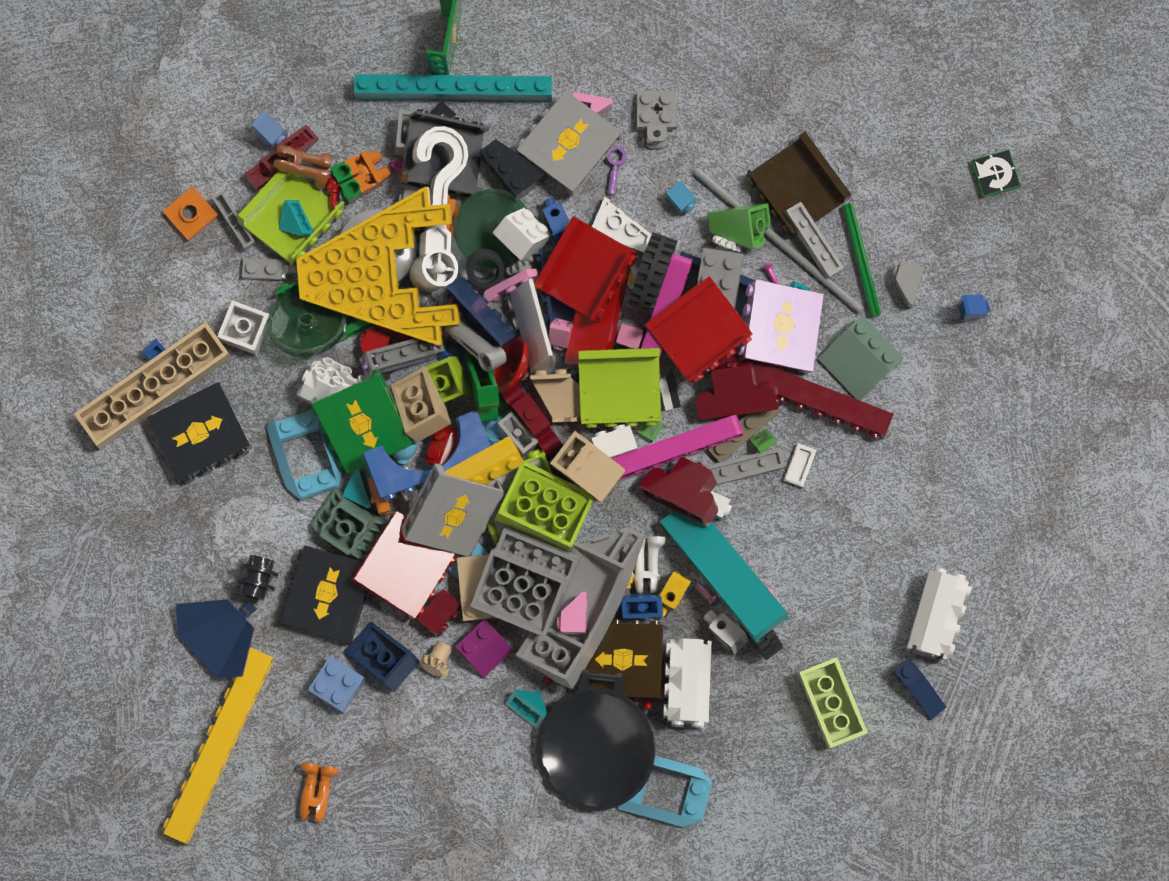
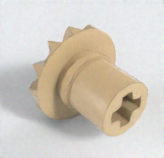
(436, 661)

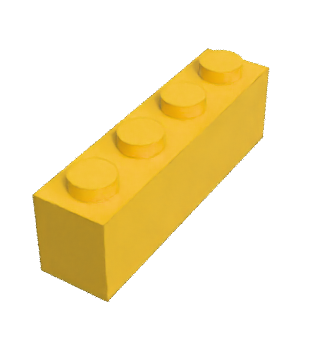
(489, 463)

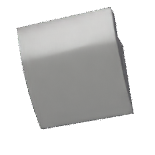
(525, 581)

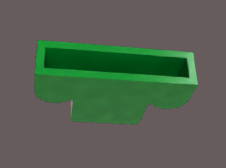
(483, 390)

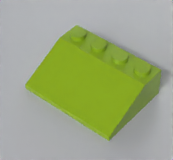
(545, 507)

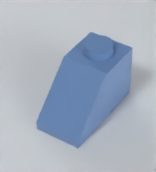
(268, 130)

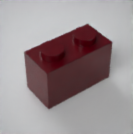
(439, 613)

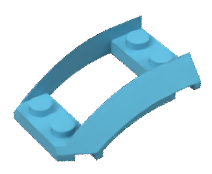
(314, 483)
(695, 800)

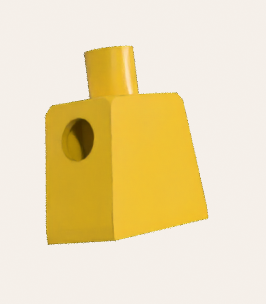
(679, 586)

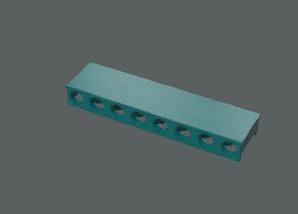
(726, 574)

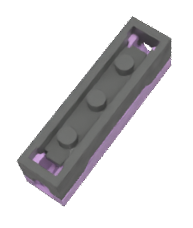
(399, 355)

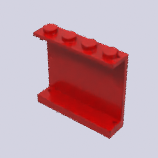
(586, 269)
(700, 330)

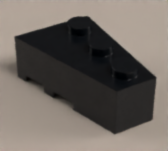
(512, 169)

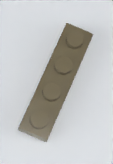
(750, 424)

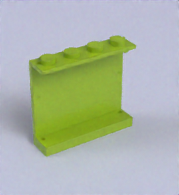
(264, 214)
(619, 387)

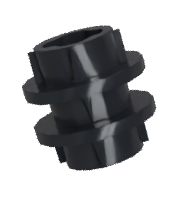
(256, 577)

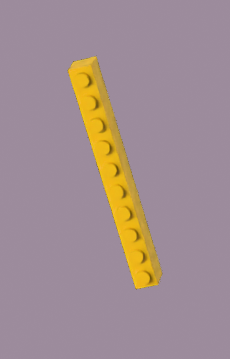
(218, 747)

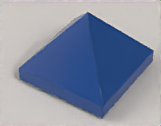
(153, 349)

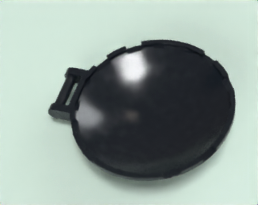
(596, 745)

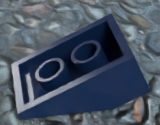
(382, 656)

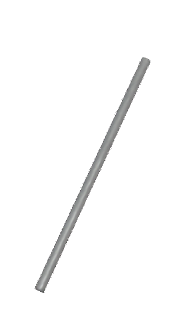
(783, 244)

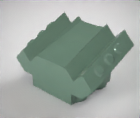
(348, 525)

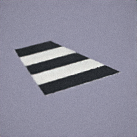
(668, 393)

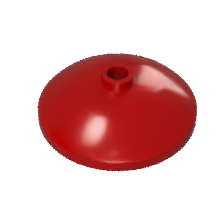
(514, 368)

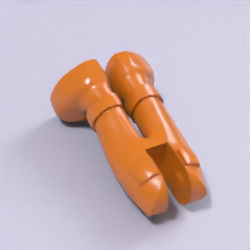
(322, 798)

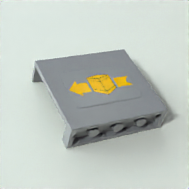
(569, 142)
(451, 512)

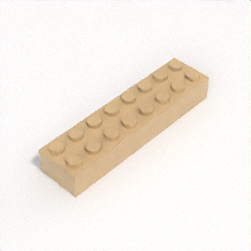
(152, 385)

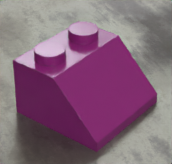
(484, 648)

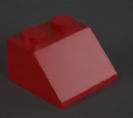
(441, 446)

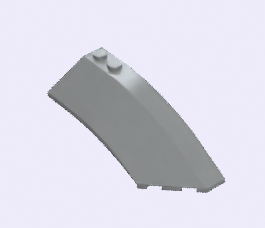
(604, 575)

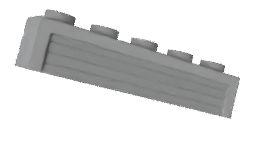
(232, 219)

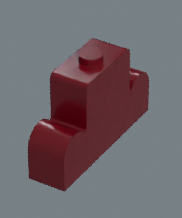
(736, 392)
(533, 419)
(683, 490)

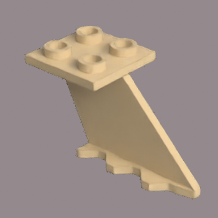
(559, 394)

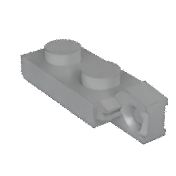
(267, 269)

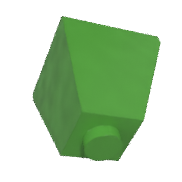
(741, 224)

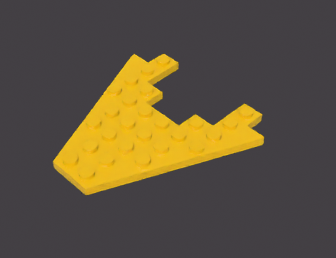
(359, 271)

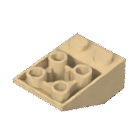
(588, 466)

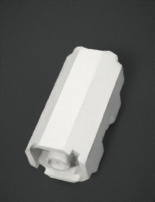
(325, 379)
(938, 614)
(688, 682)

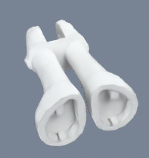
(654, 545)

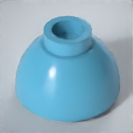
(405, 454)

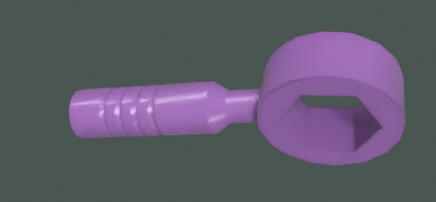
(614, 174)

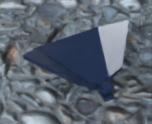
(217, 634)

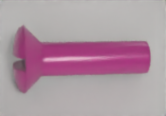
(767, 267)

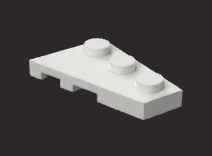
(620, 227)

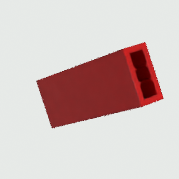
(591, 335)

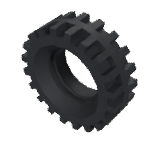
(652, 271)

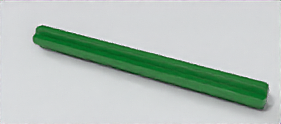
(861, 259)

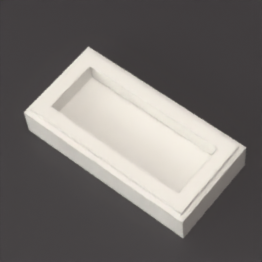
(800, 465)

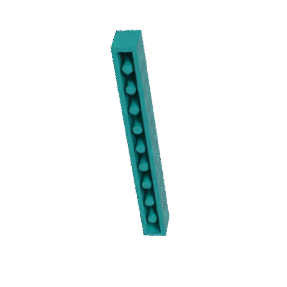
(453, 87)

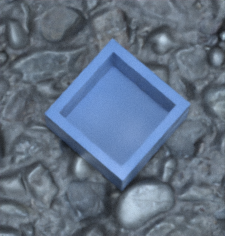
(336, 684)

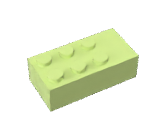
(832, 703)

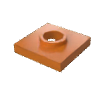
(190, 227)

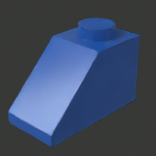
(973, 307)
(642, 606)

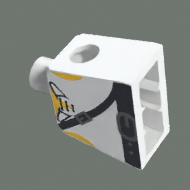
(731, 636)

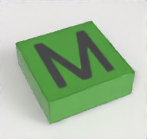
(649, 431)
(763, 440)

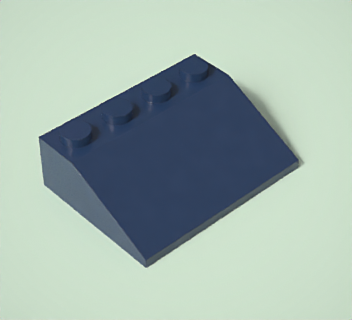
(479, 314)

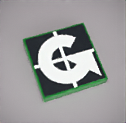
(995, 173)

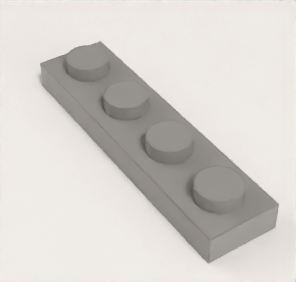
(813, 240)
(747, 466)

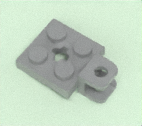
(656, 123)

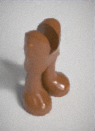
(293, 165)

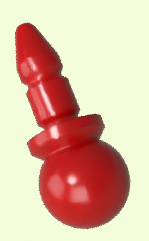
(333, 190)

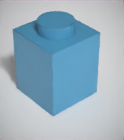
(681, 198)

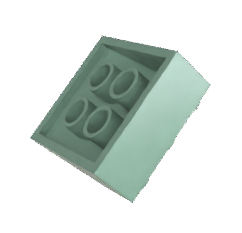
(860, 358)

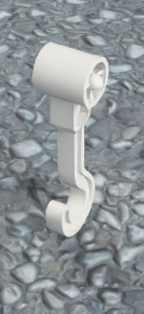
(436, 264)

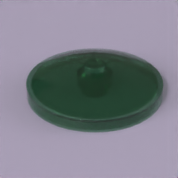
(478, 220)
(304, 327)

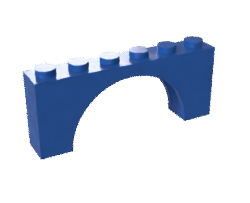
(391, 478)

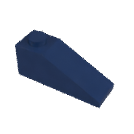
(919, 688)

